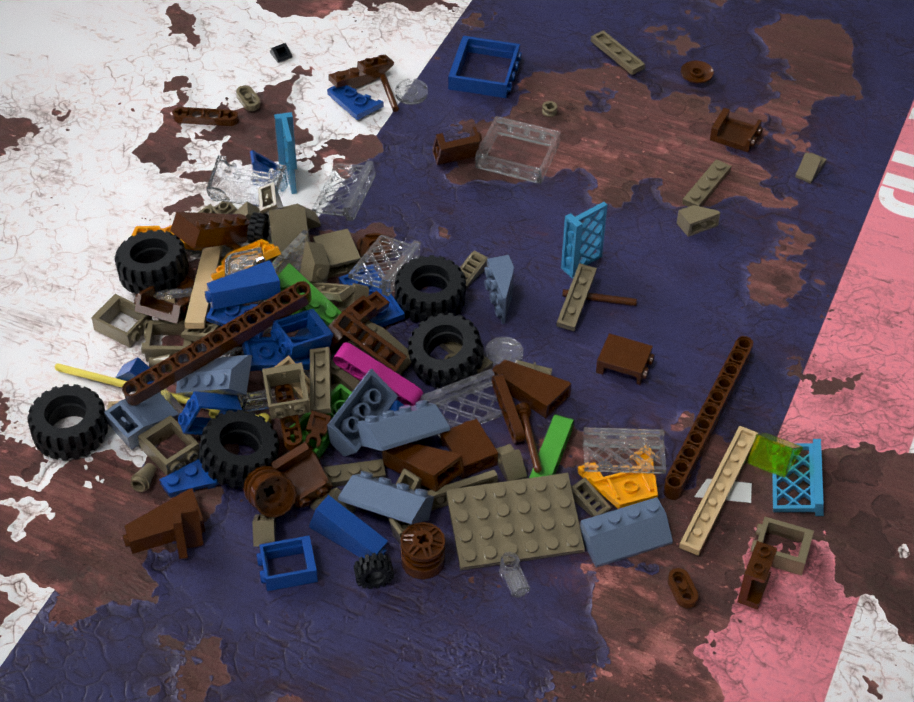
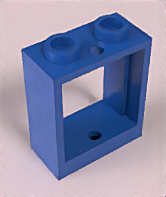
(306, 319)
(194, 425)
(282, 549)

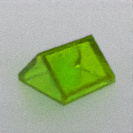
(773, 454)

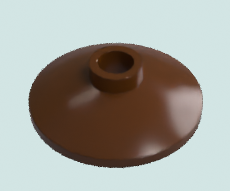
(697, 71)

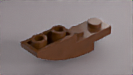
(365, 72)
(362, 309)

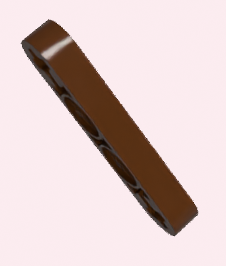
(230, 117)
(508, 408)
(287, 431)

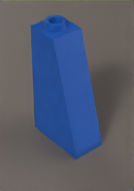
(243, 287)
(346, 529)

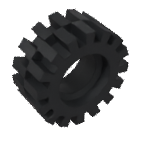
(258, 227)
(373, 571)

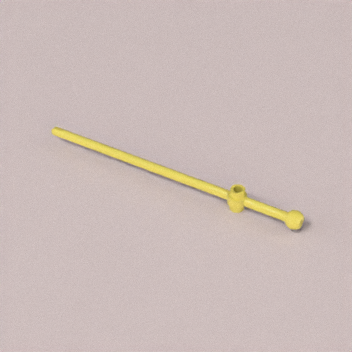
(119, 383)

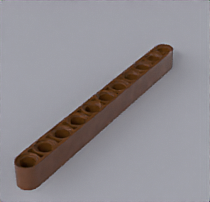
(214, 350)
(707, 418)

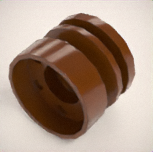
(271, 501)
(422, 550)

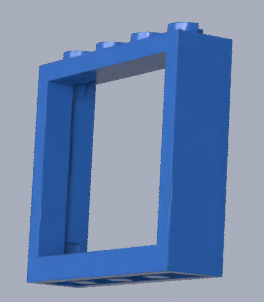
(490, 48)

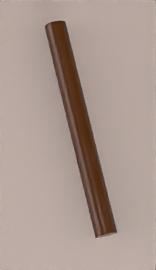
(389, 93)
(607, 298)

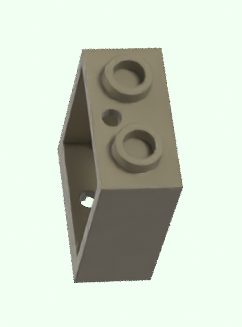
(110, 310)
(162, 327)
(274, 377)
(161, 432)
(785, 561)

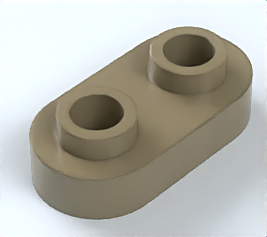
(248, 98)

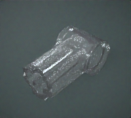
(513, 575)

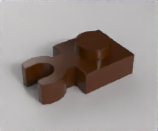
(317, 426)

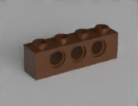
(369, 340)

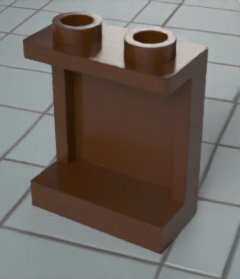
(735, 132)
(457, 149)
(149, 305)
(625, 357)
(474, 446)
(305, 473)
(757, 575)

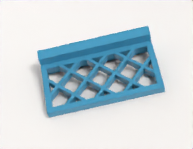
(286, 146)
(574, 239)
(815, 483)

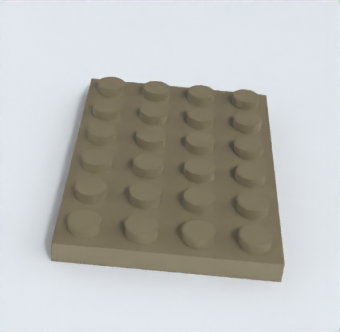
(517, 516)

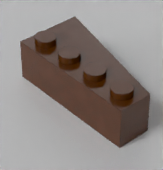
(210, 229)

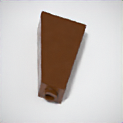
(538, 389)
(430, 464)
(157, 525)

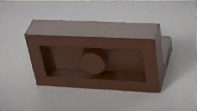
(187, 530)

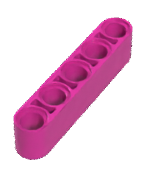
(358, 364)

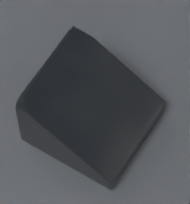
(281, 52)

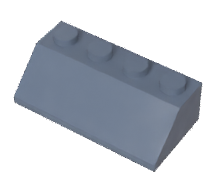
(219, 376)
(368, 398)
(402, 426)
(387, 498)
(626, 532)

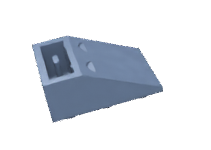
(500, 284)
(132, 420)

